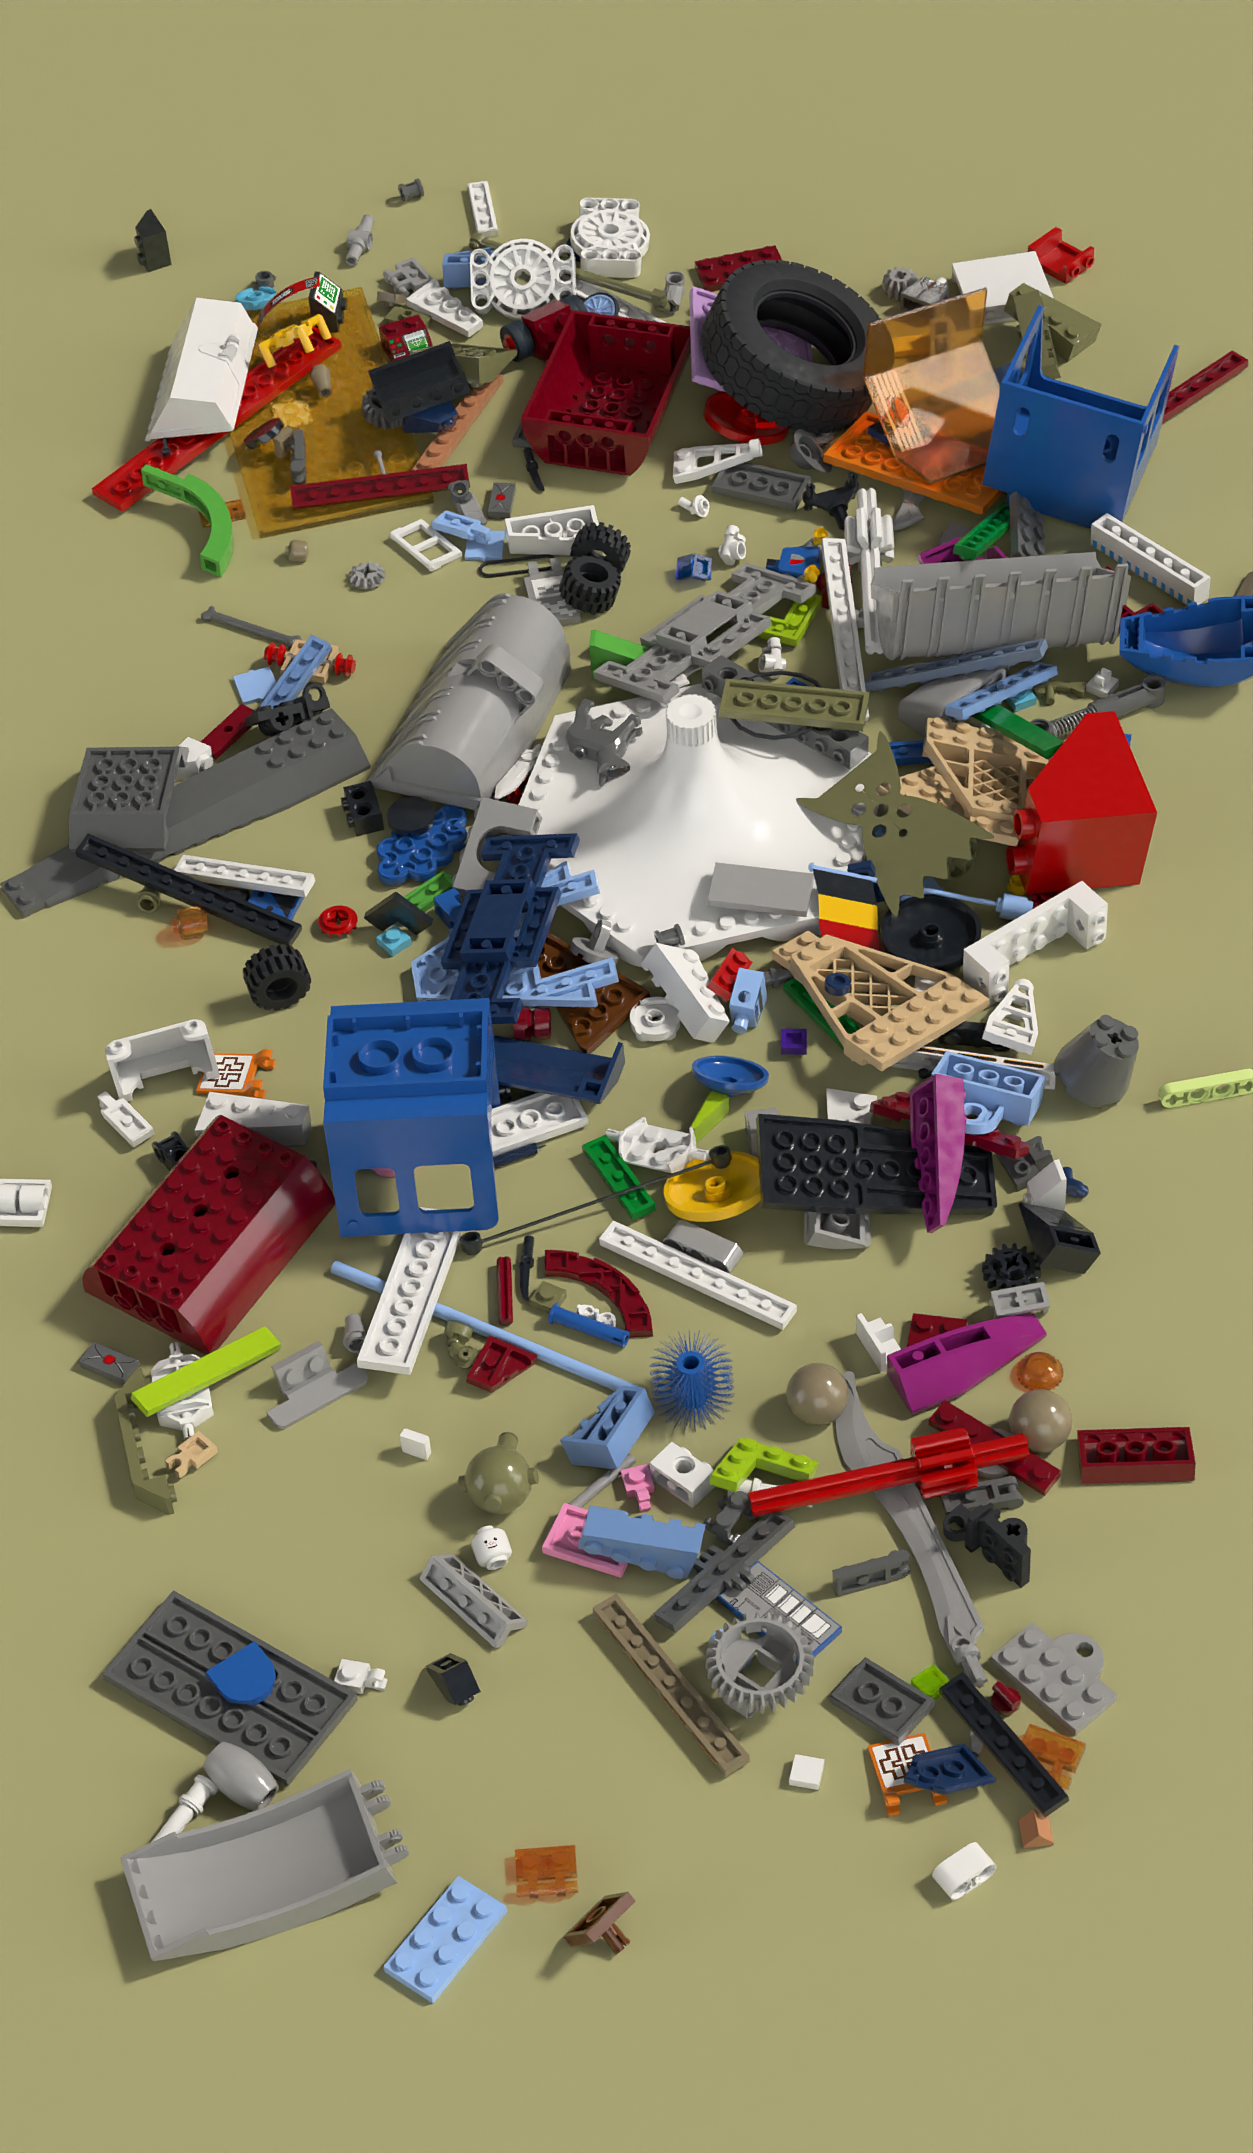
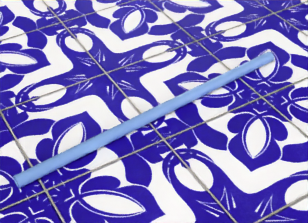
(485, 1329)

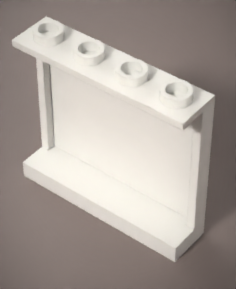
(1000, 277)

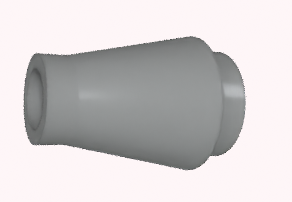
(354, 1333)

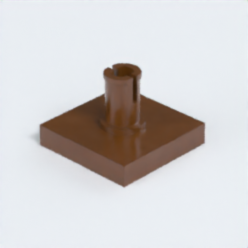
(600, 1922)

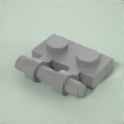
(411, 272)

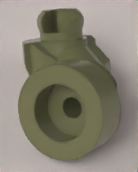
(457, 1335)

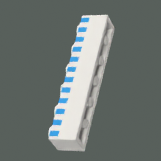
(1150, 560)

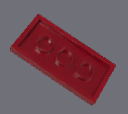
(716, 270)

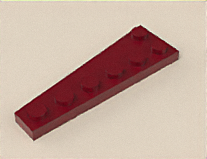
(898, 1107)

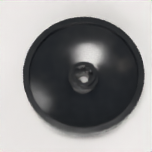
(931, 931)

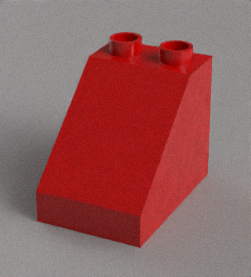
(1084, 814)

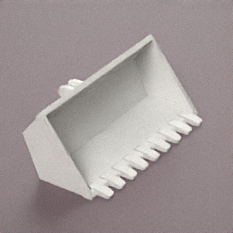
(204, 371)

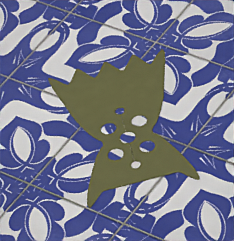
(931, 828)

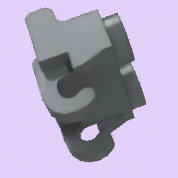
(730, 1513)

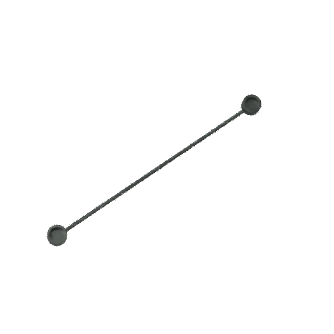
(472, 1242)

